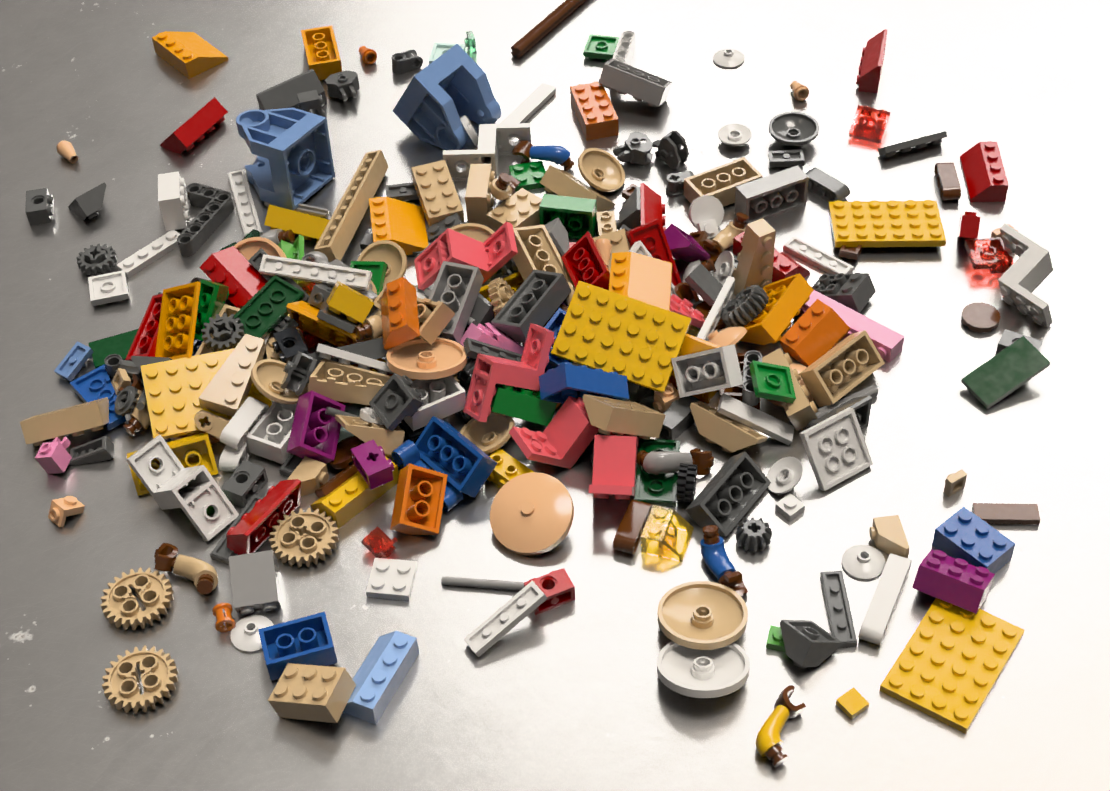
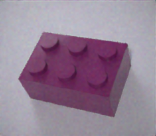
(312, 430)
(953, 580)

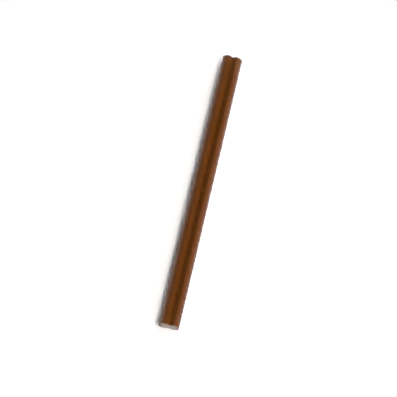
(544, 27)

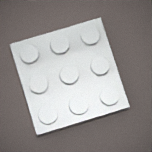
(836, 448)

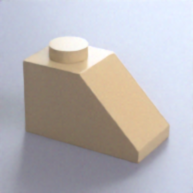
(311, 474)
(889, 535)

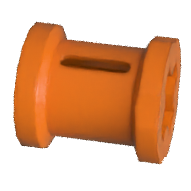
(223, 617)

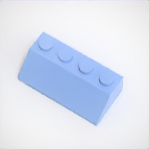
(381, 675)

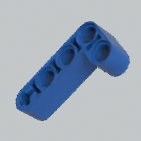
(409, 454)

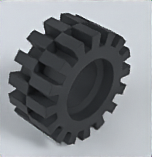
(686, 482)

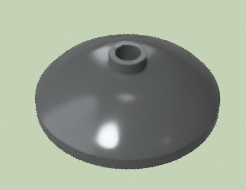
(793, 128)

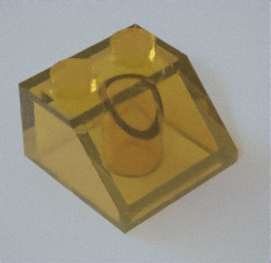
(666, 534)

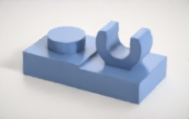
(74, 361)

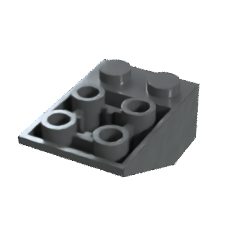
(848, 289)

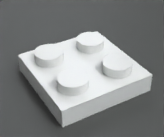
(108, 288)
(391, 579)

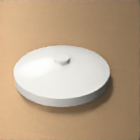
(703, 671)

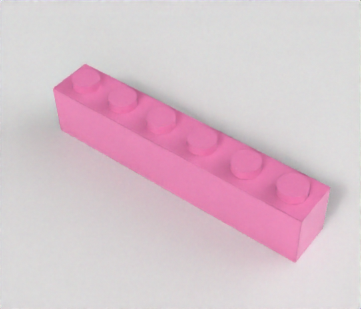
(887, 341)

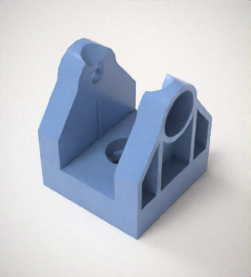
(442, 93)
(290, 152)

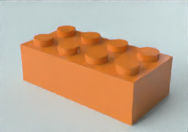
(594, 111)

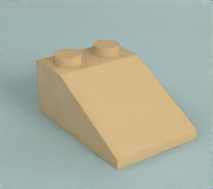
(368, 431)

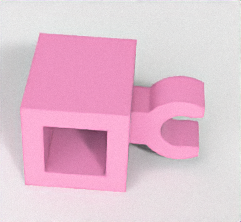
(54, 456)

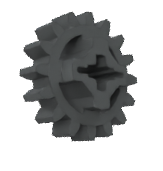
(96, 259)
(222, 332)

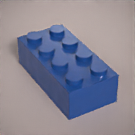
(580, 380)
(454, 455)

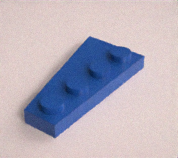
(96, 386)

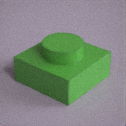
(775, 639)

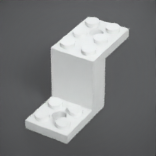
(492, 141)
(1025, 275)
(183, 488)

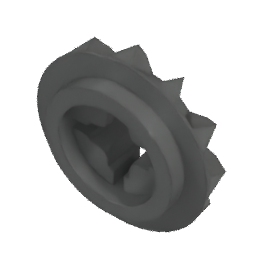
(126, 400)

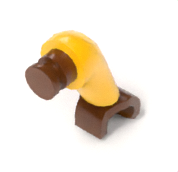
(768, 737)

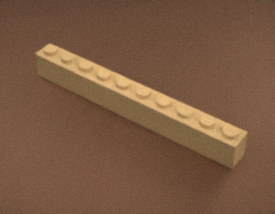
(352, 206)

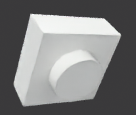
(709, 227)
(790, 507)

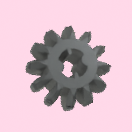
(753, 534)

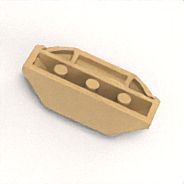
(723, 430)

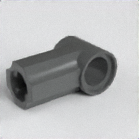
(115, 361)

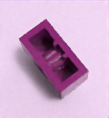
(372, 464)

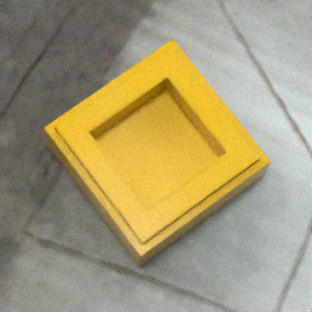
(852, 703)

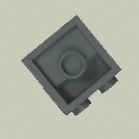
(396, 401)

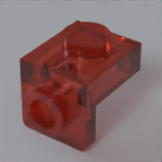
(379, 543)

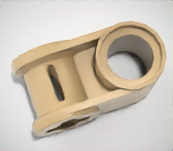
(214, 426)

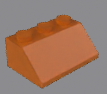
(399, 313)
(814, 333)
(418, 501)

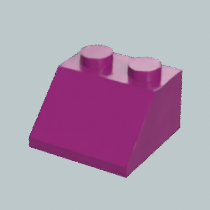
(684, 245)

